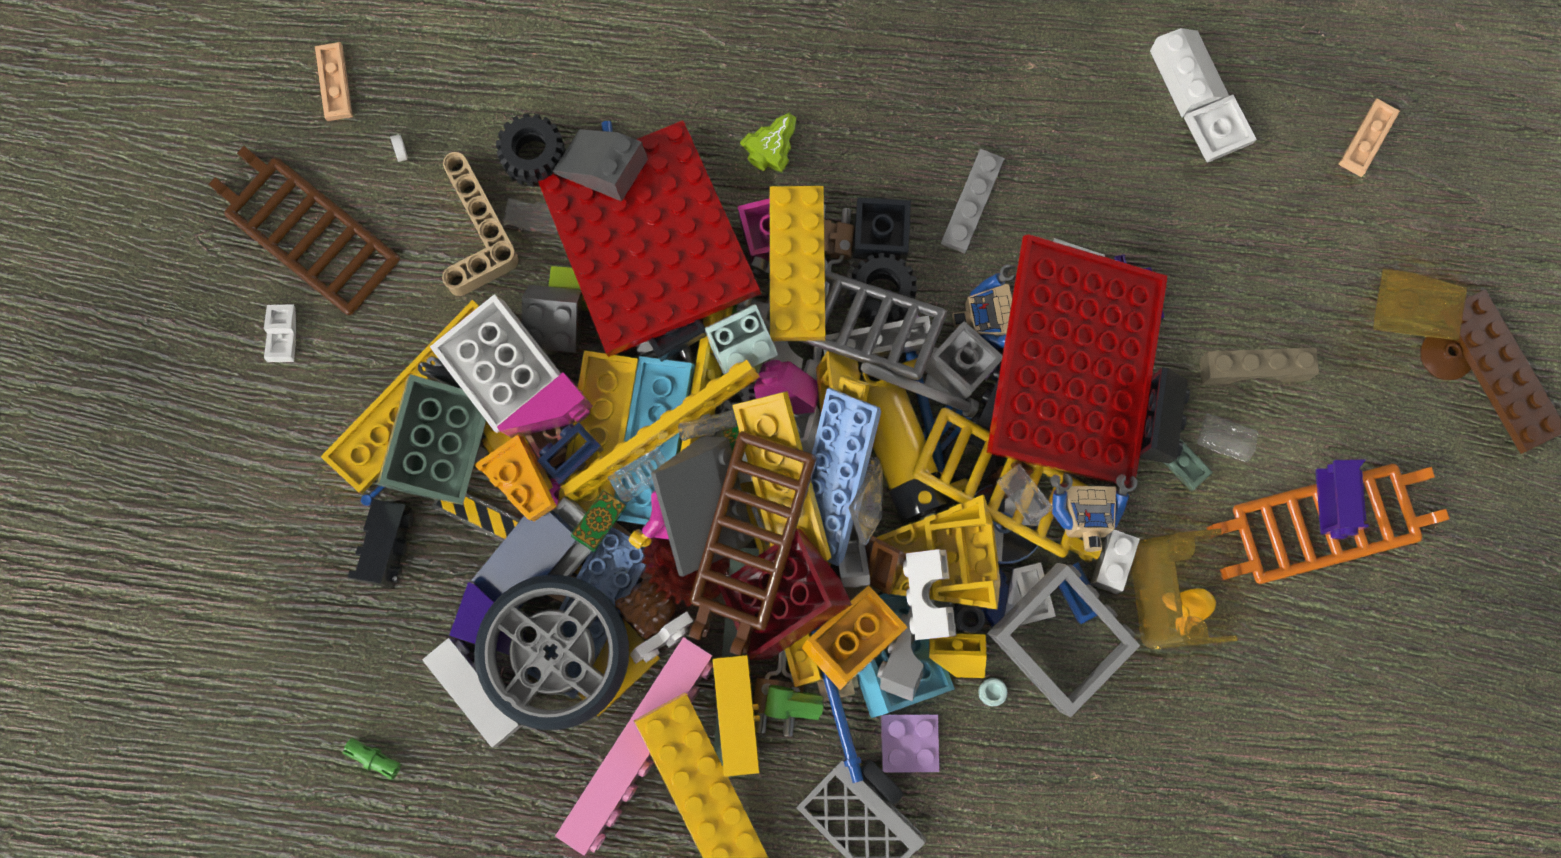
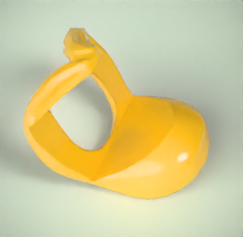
(1197, 603)

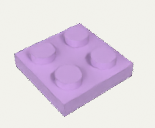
(910, 743)

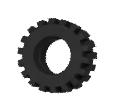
(525, 131)
(884, 269)

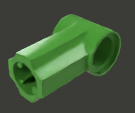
(786, 702)

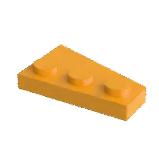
(518, 477)

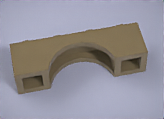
(1239, 365)

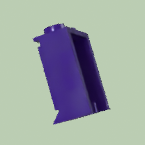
(1341, 499)

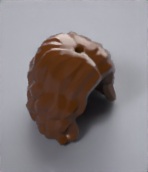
(646, 609)

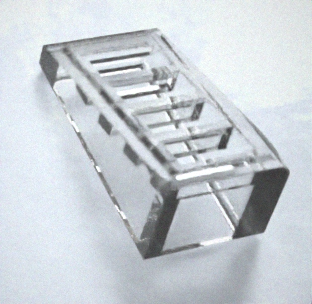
(635, 466)

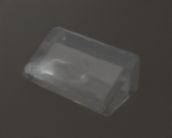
(1228, 438)
(1024, 494)

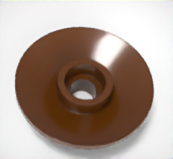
(1439, 362)

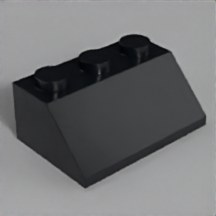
(1165, 417)

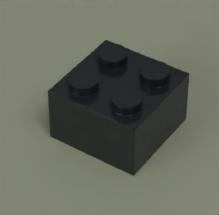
(882, 228)

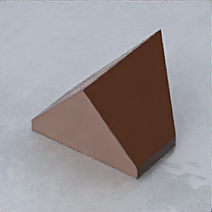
(884, 564)

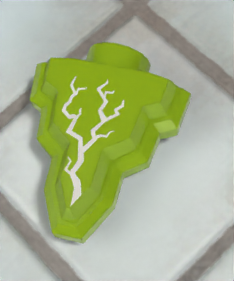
(771, 144)

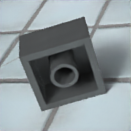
(553, 317)

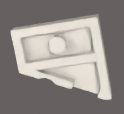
(1021, 582)

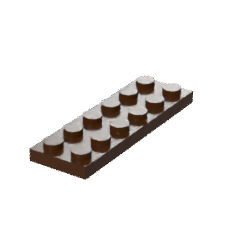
(1506, 375)

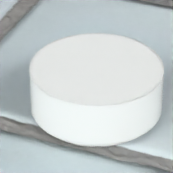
(399, 147)

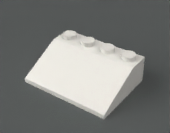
(495, 360)

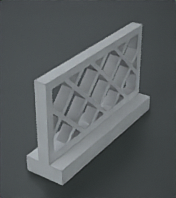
(875, 802)

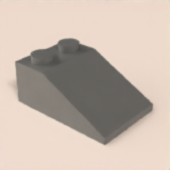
(603, 162)

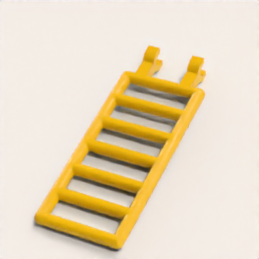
(1015, 523)

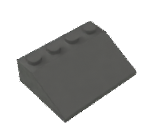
(688, 497)

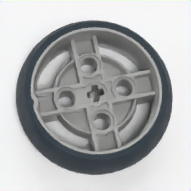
(595, 686)

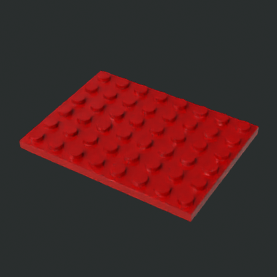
(656, 253)
(1077, 362)

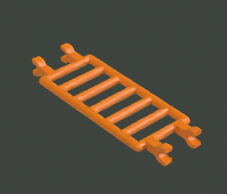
(1337, 555)

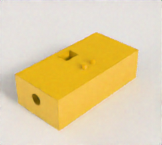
(736, 715)

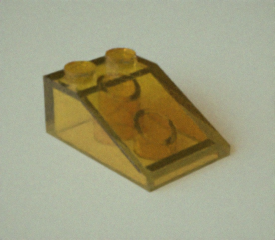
(1419, 305)

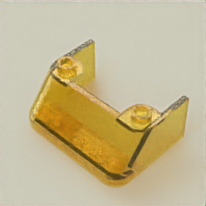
(1159, 594)

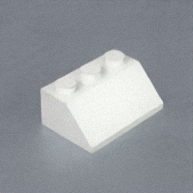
(1187, 70)

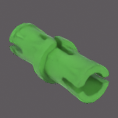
(372, 758)

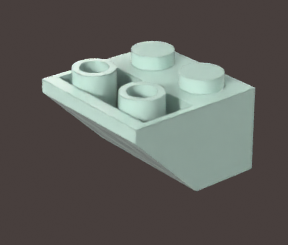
(741, 339)

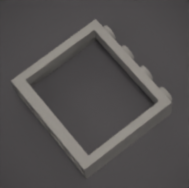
(1001, 635)

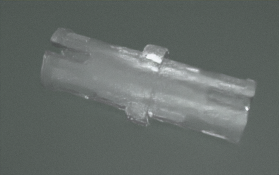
(707, 425)

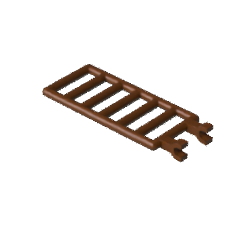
(290, 260)
(707, 606)

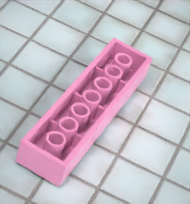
(629, 755)

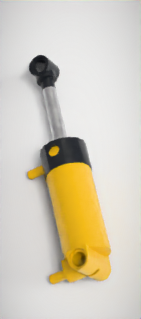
(898, 448)

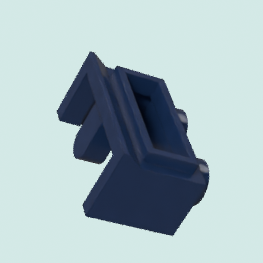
(576, 461)

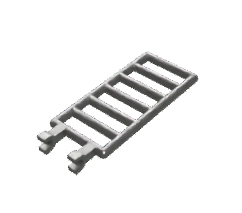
(914, 306)

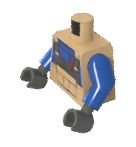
(989, 308)
(1089, 510)

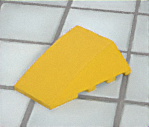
(971, 551)

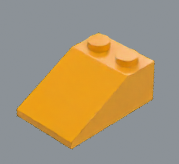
(854, 637)

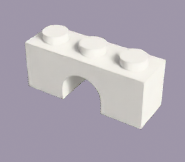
(923, 570)

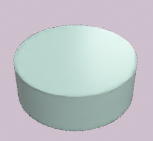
(992, 692)

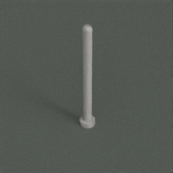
(969, 407)

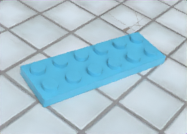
(656, 390)

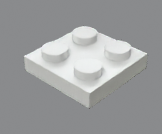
(1220, 128)

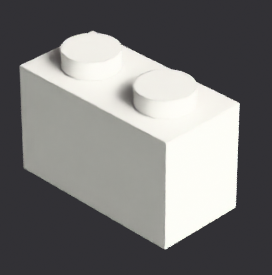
(1114, 562)

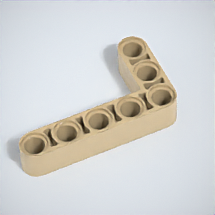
(484, 224)

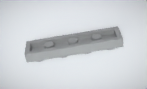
(972, 201)

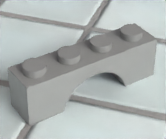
(903, 670)

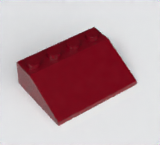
(804, 601)

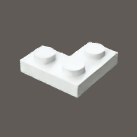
(668, 635)

